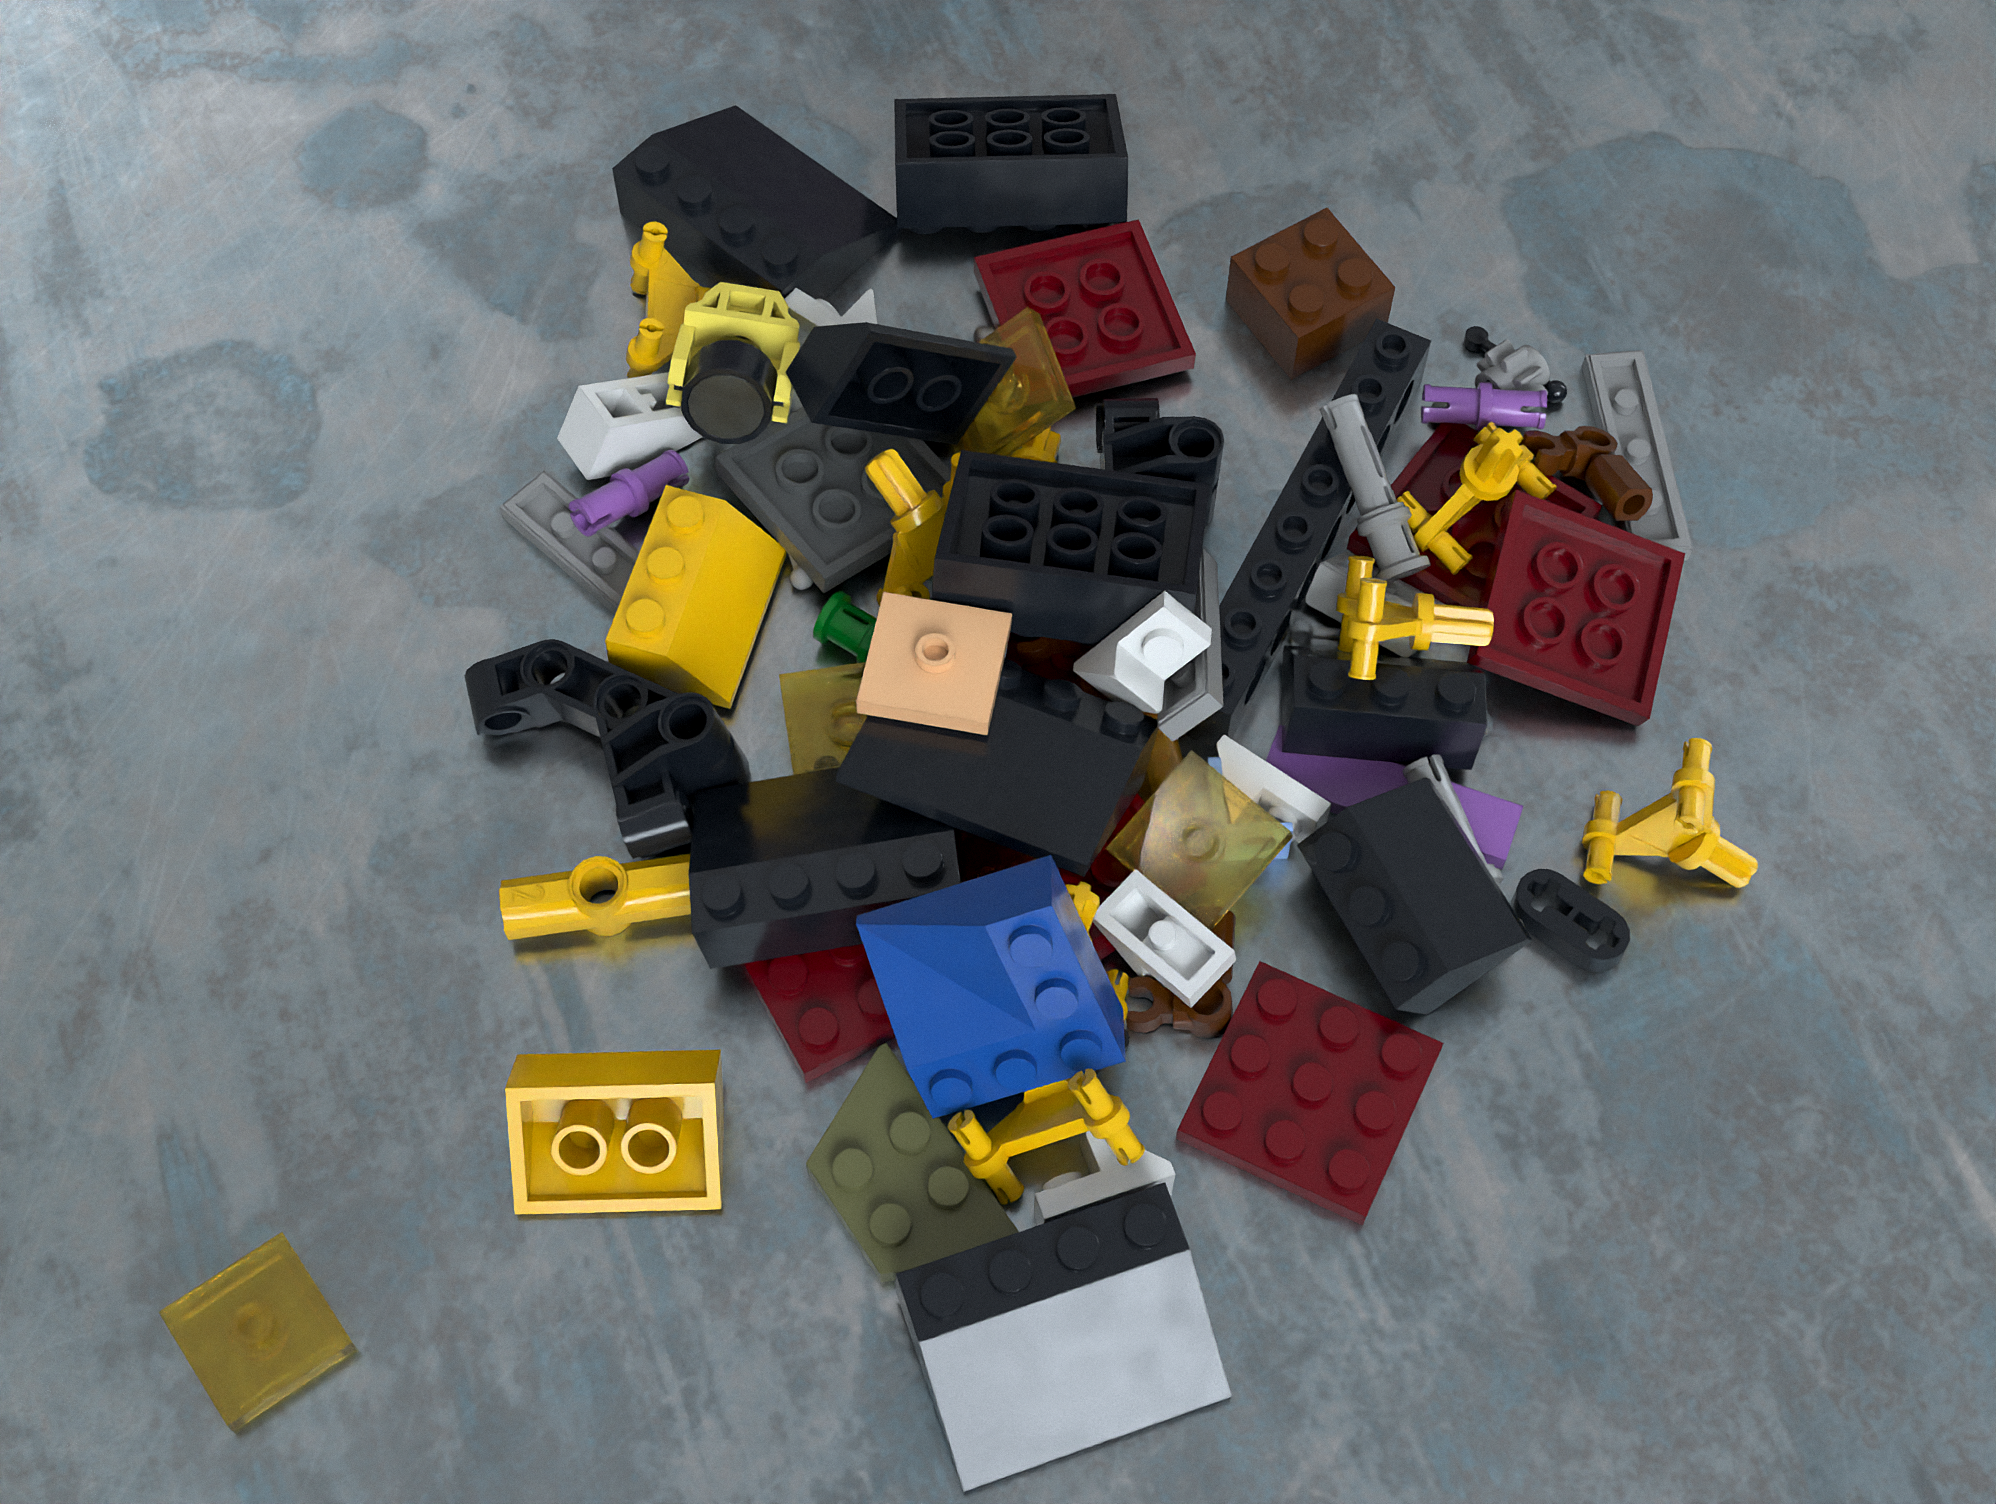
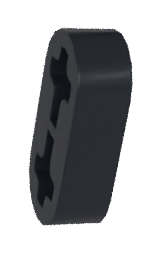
(1571, 920)

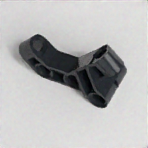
(1140, 442)
(652, 756)

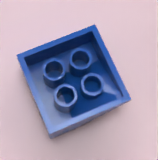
(993, 987)

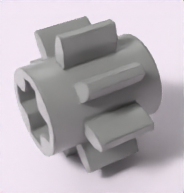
(1513, 369)

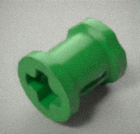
(845, 626)

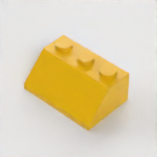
(695, 597)
(616, 1131)

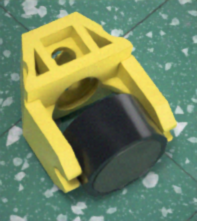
(728, 381)

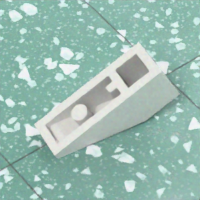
(623, 425)

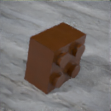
(1308, 292)

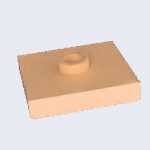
(934, 663)

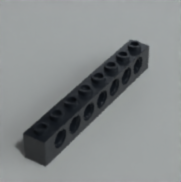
(1306, 525)

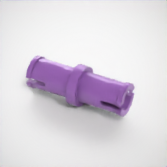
(1483, 405)
(628, 492)

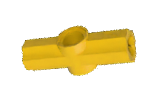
(562, 904)

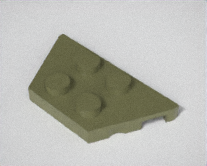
(901, 1176)

